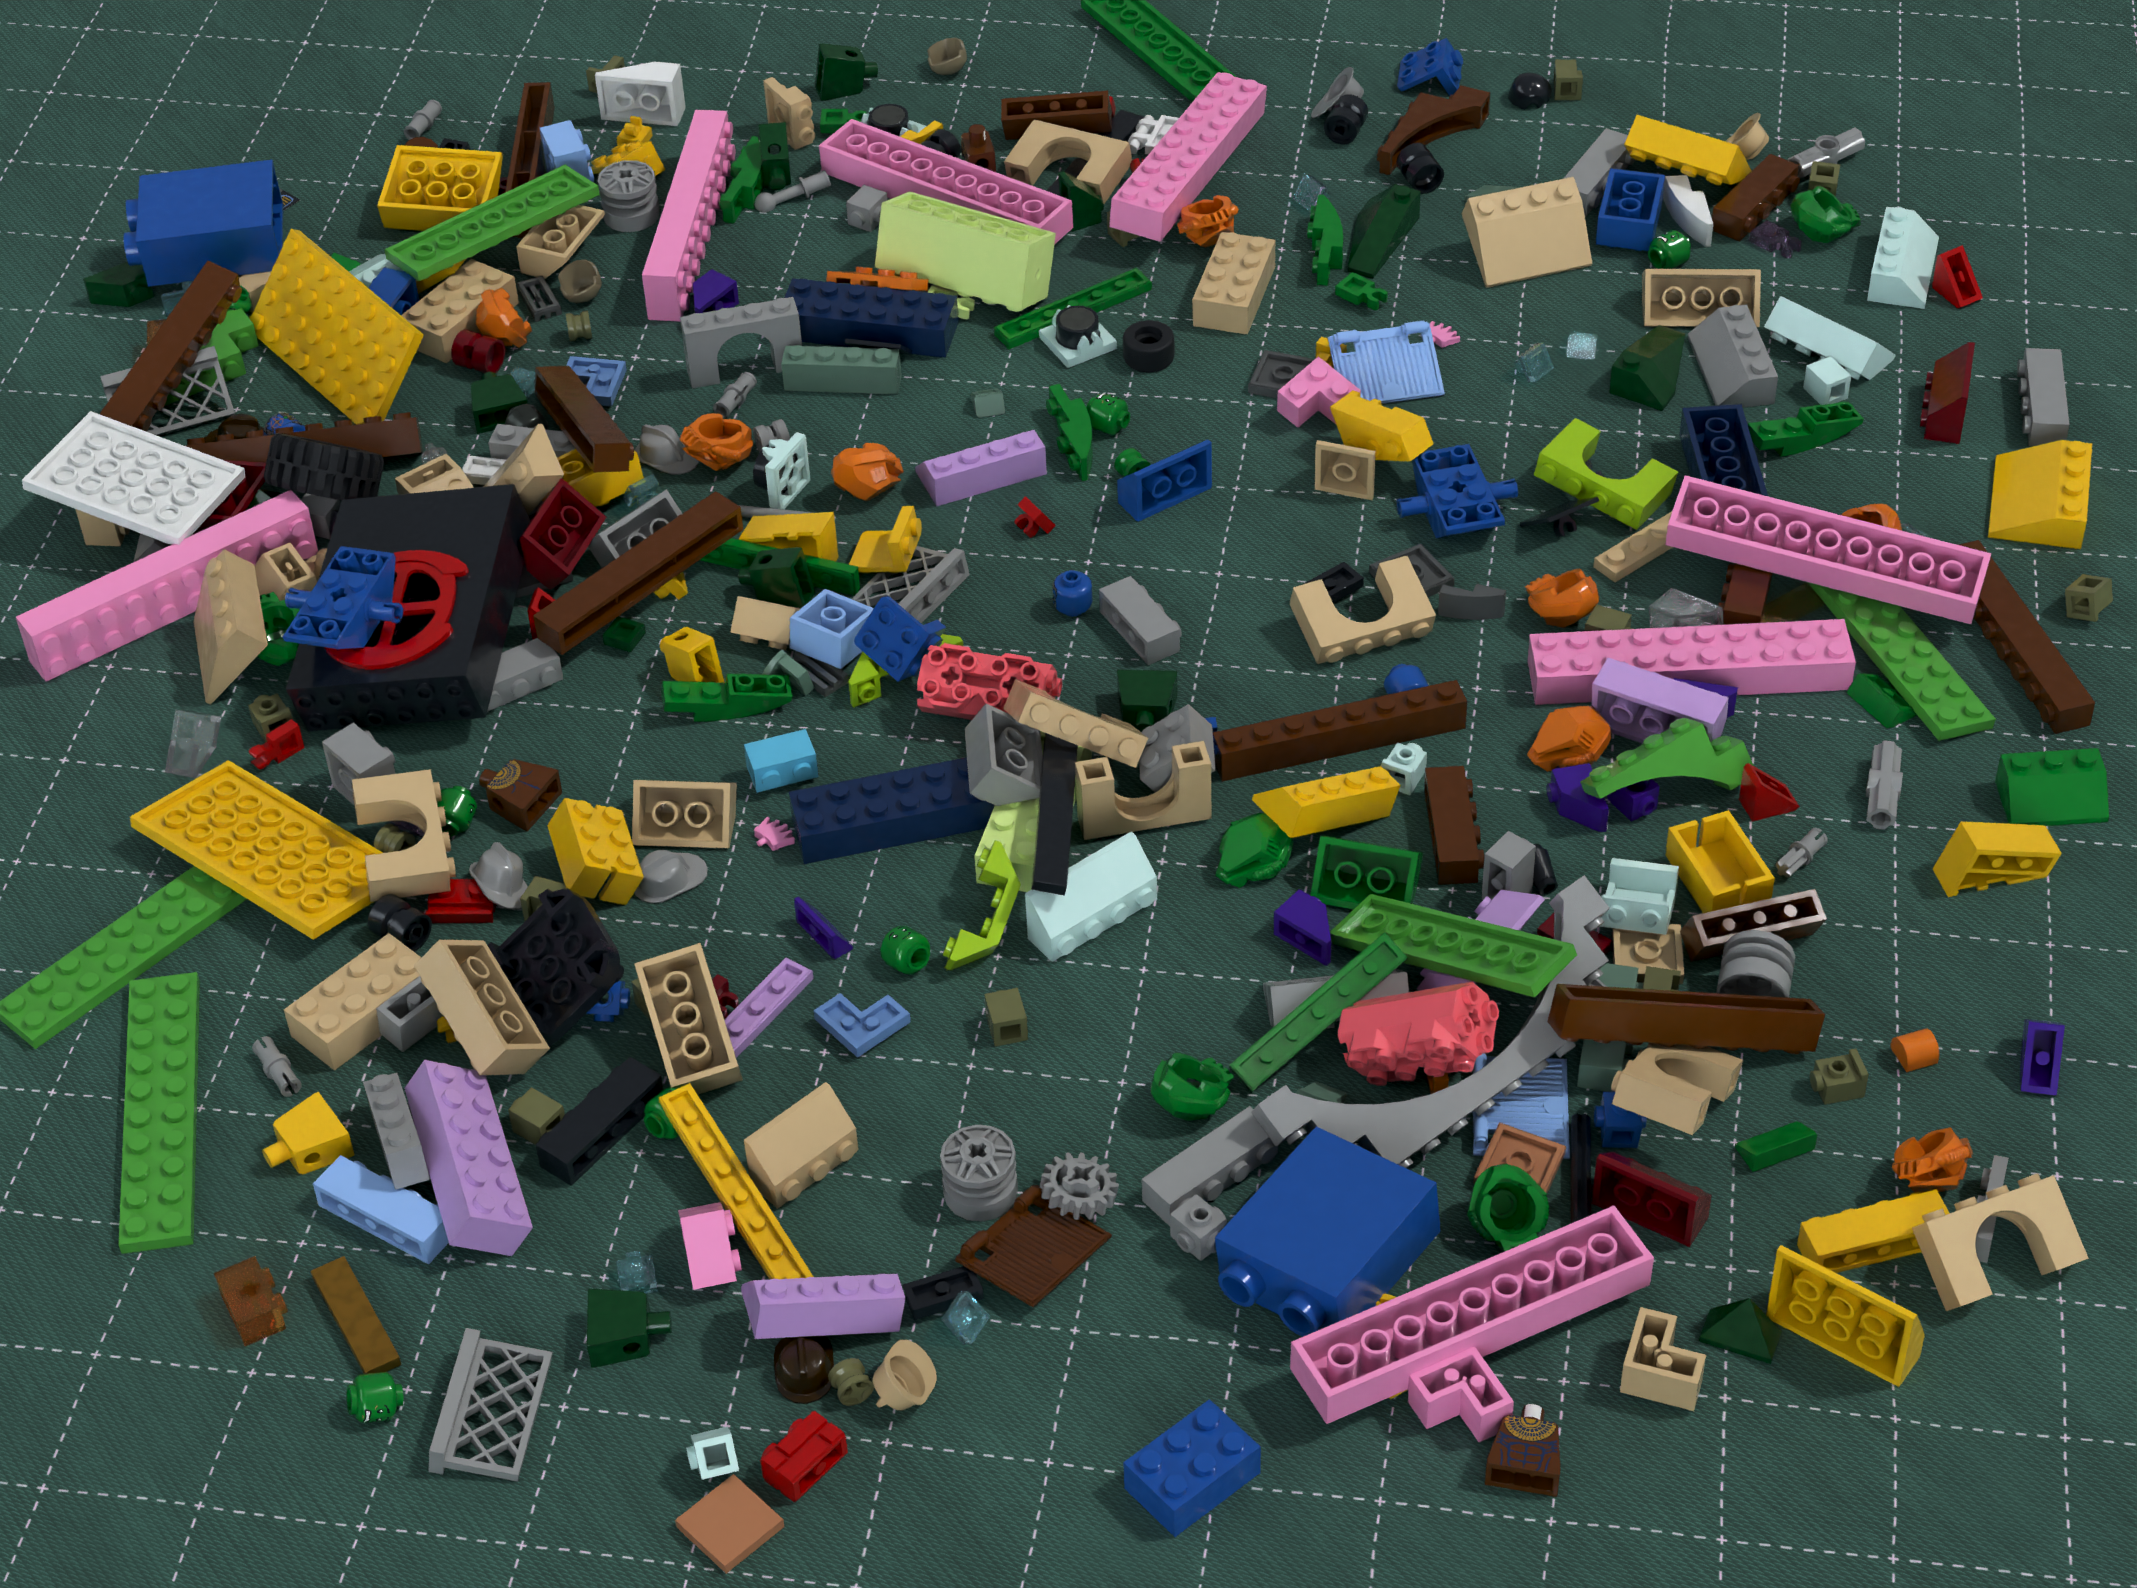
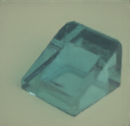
(1581, 345)

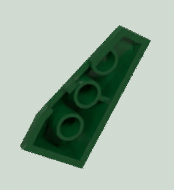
(1382, 228)
(1649, 368)

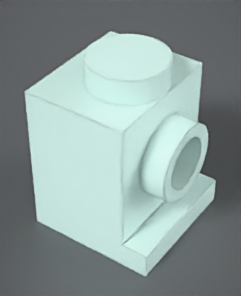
(1409, 761)

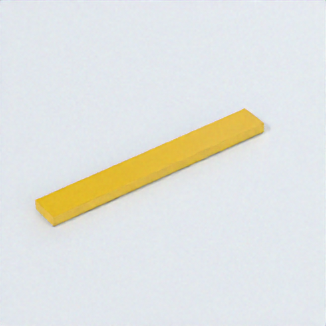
(733, 1185)

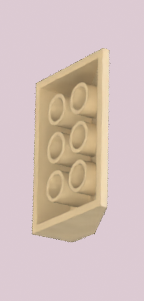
(1528, 232)
(227, 622)

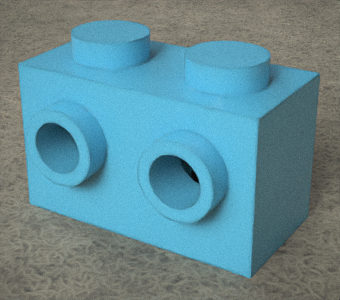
(781, 760)

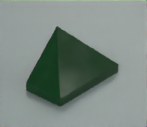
(1742, 1330)

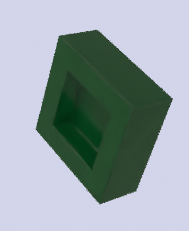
(624, 634)

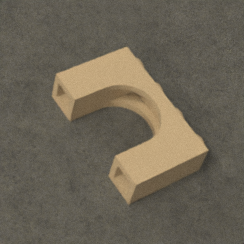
(1048, 142)
(1335, 636)
(1099, 734)
(410, 799)
(1180, 801)
(1675, 1084)
(1951, 1238)

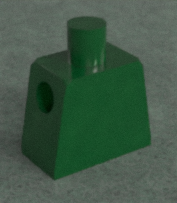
(841, 71)
(775, 167)
(493, 400)
(780, 577)
(1146, 696)
(621, 1326)

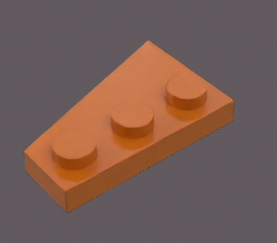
(884, 278)

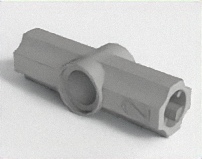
(1829, 150)
(1884, 785)

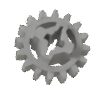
(1079, 1186)

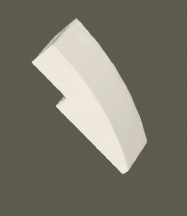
(1688, 208)

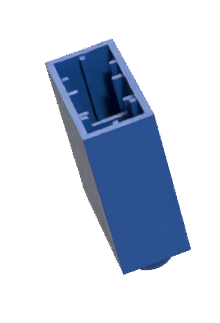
(204, 216)
(1326, 1234)

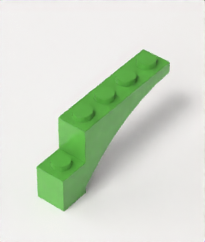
(230, 339)
(1675, 752)

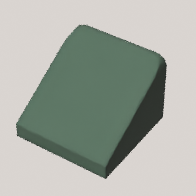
(988, 402)

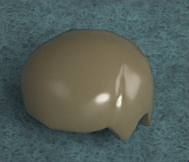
(947, 56)
(580, 281)

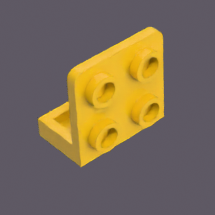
(636, 151)
(889, 549)

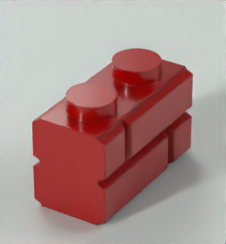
(803, 1455)

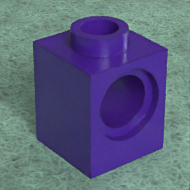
(1636, 799)

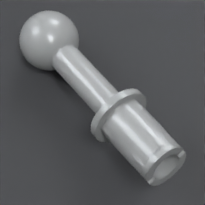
(767, 202)

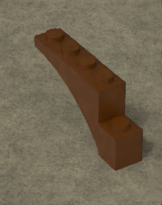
(1432, 119)

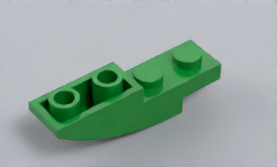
(746, 182)
(1327, 239)
(1074, 429)
(1810, 429)
(736, 698)

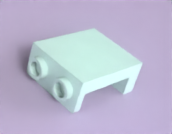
(1640, 896)

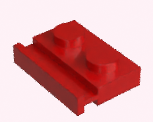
(460, 905)

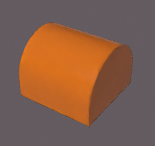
(1916, 1049)

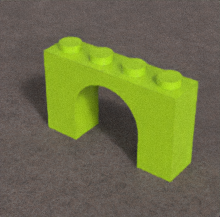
(1624, 499)

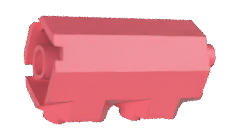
(963, 681)
(1423, 1028)

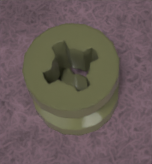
(578, 326)
(392, 839)
(851, 1382)

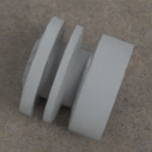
(629, 196)
(1756, 965)
(979, 1172)

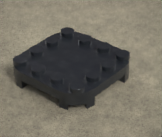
(559, 962)

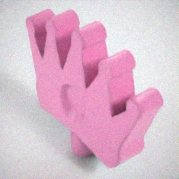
(1443, 336)
(773, 834)

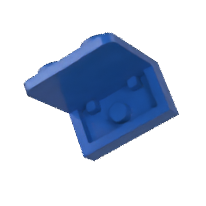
(1436, 60)
(897, 639)

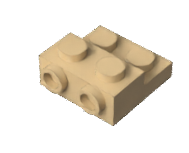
(790, 107)

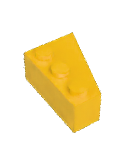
(1388, 432)
(809, 531)
(1995, 853)

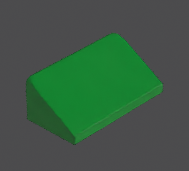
(1880, 700)
(1777, 1145)

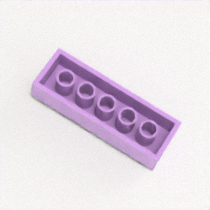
(468, 1158)

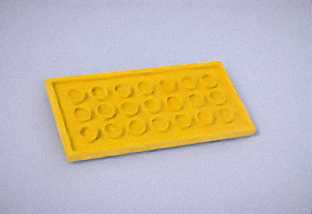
(334, 330)
(263, 847)

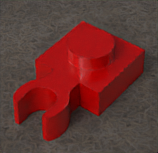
(280, 745)

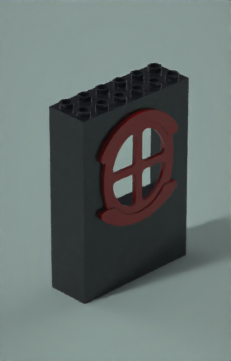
(443, 545)

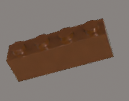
(1080, 111)
(1755, 197)
(1745, 594)
(1452, 825)
(1785, 916)

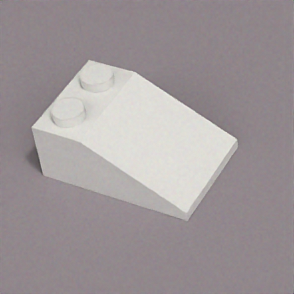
(642, 91)

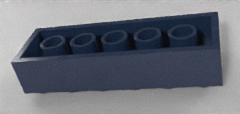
(841, 311)
(1721, 447)
(886, 811)

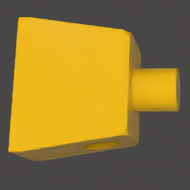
(691, 656)
(309, 1137)

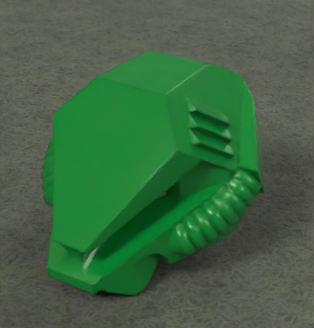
(1823, 215)
(277, 620)
(1253, 850)
(1190, 1099)
(1507, 1206)

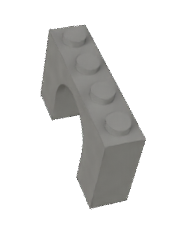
(708, 331)

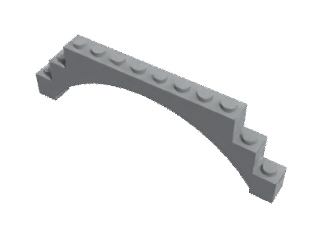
(1414, 1125)

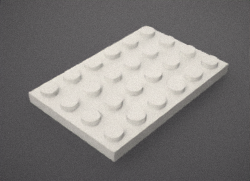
(134, 479)

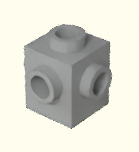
(1196, 1226)

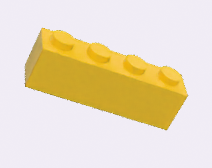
(1867, 1233)

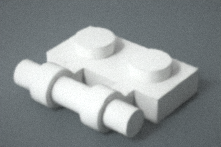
(1148, 125)

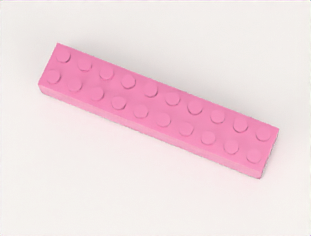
(1187, 156)
(898, 165)
(688, 216)
(1828, 549)
(155, 588)
(1745, 656)
(1478, 1306)

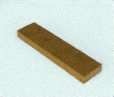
(355, 1317)

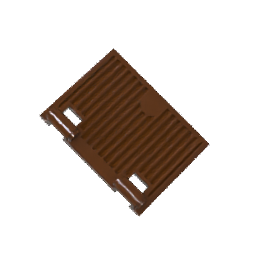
(1030, 1250)

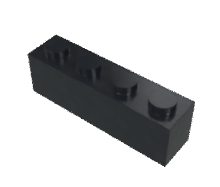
(598, 1121)

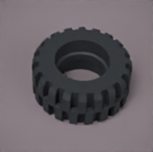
(322, 468)

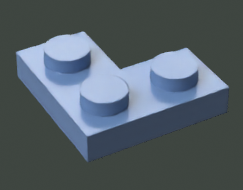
(600, 375)
(863, 1029)

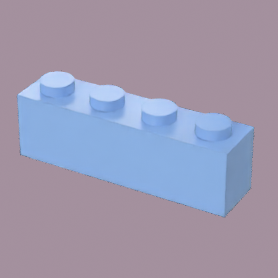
(375, 1206)

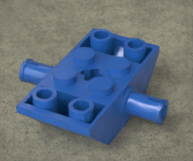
(1455, 493)
(345, 601)

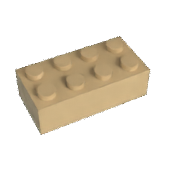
(1234, 283)
(454, 306)
(481, 1007)
(341, 1012)
(688, 1020)

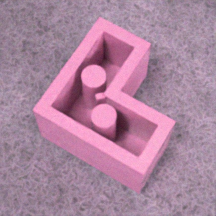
(1312, 391)
(708, 1246)
(1460, 1387)

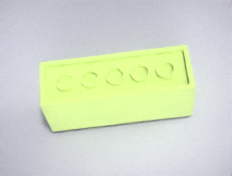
(965, 250)

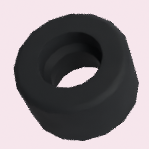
(1148, 346)

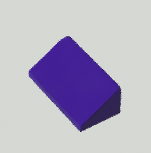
(821, 929)

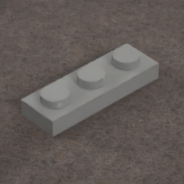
(1991, 1179)

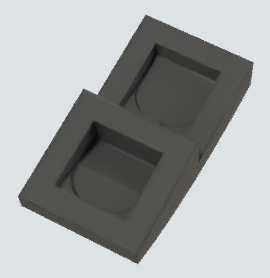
(1478, 604)

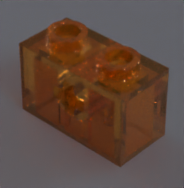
(251, 1301)

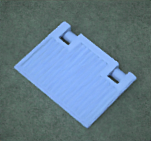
(1387, 364)
(1534, 1107)

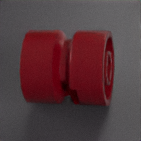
(478, 351)

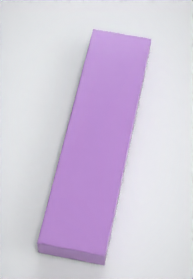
(766, 1003)

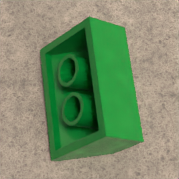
(2053, 787)
(1354, 869)

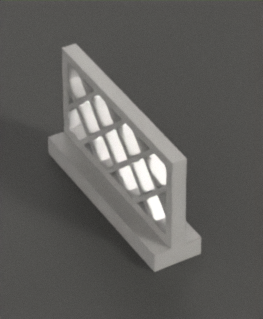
(205, 360)
(932, 589)
(457, 1407)

